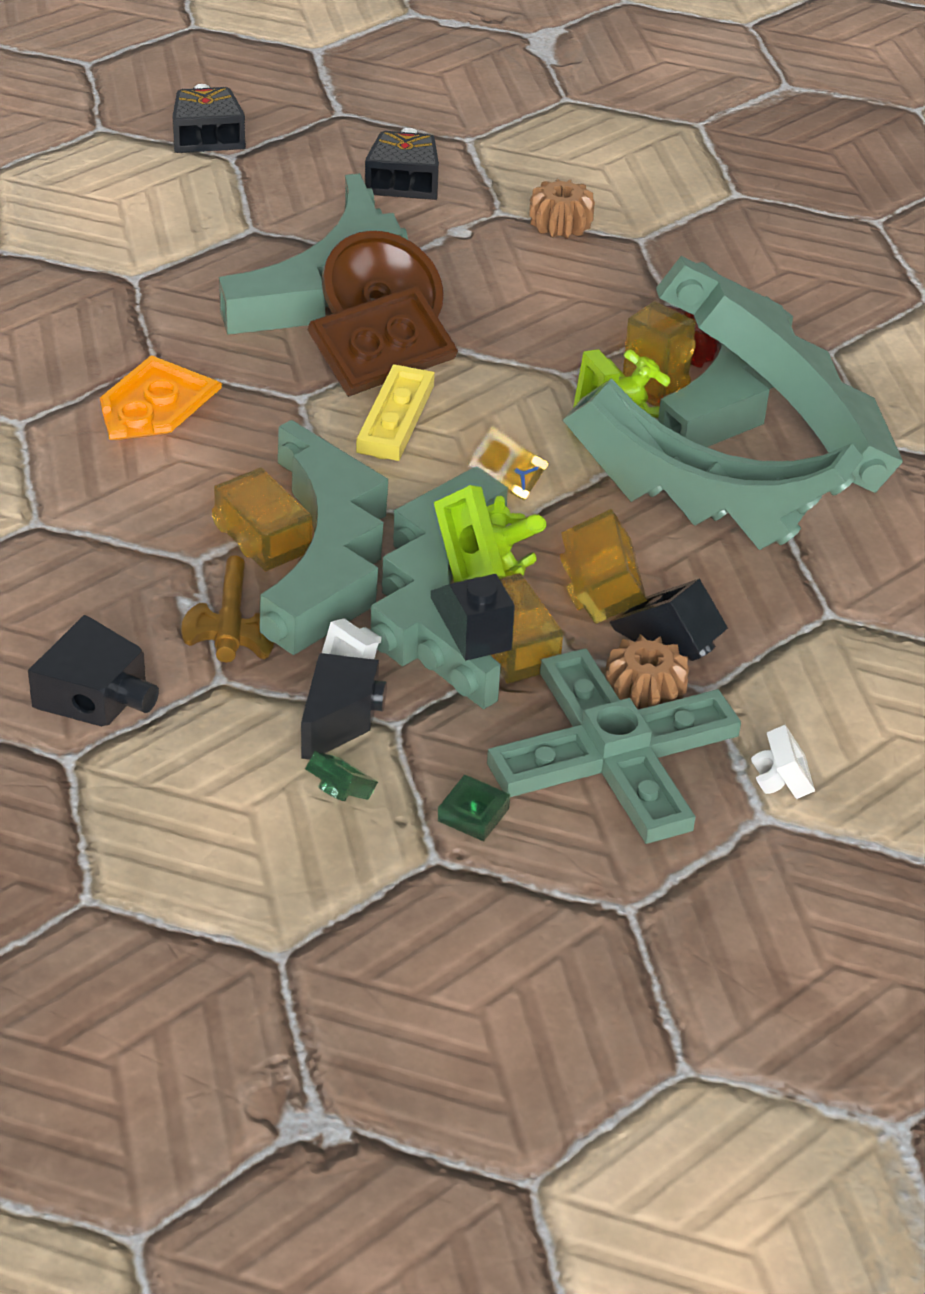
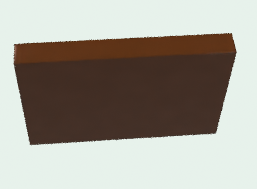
(373, 336)

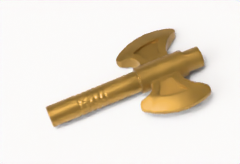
(228, 626)

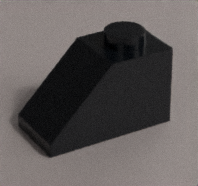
(477, 615)
(678, 615)
(340, 702)

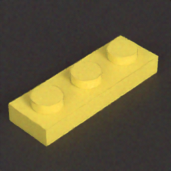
(395, 413)

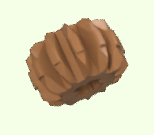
(561, 208)
(647, 672)

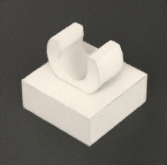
(348, 640)
(783, 765)

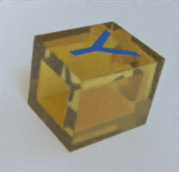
(509, 462)

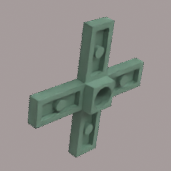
(615, 741)

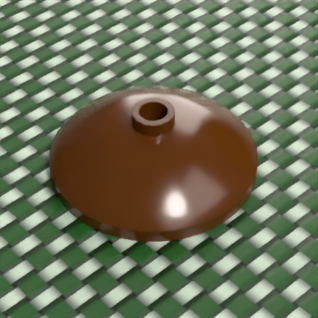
(375, 266)

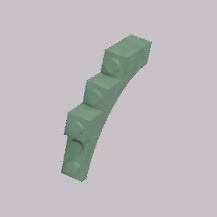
(292, 290)
(720, 401)
(704, 483)
(407, 616)

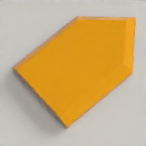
(154, 399)

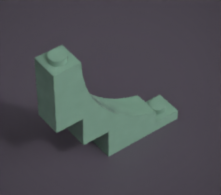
(798, 369)
(338, 569)

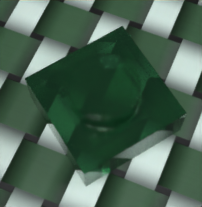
(340, 778)
(473, 807)

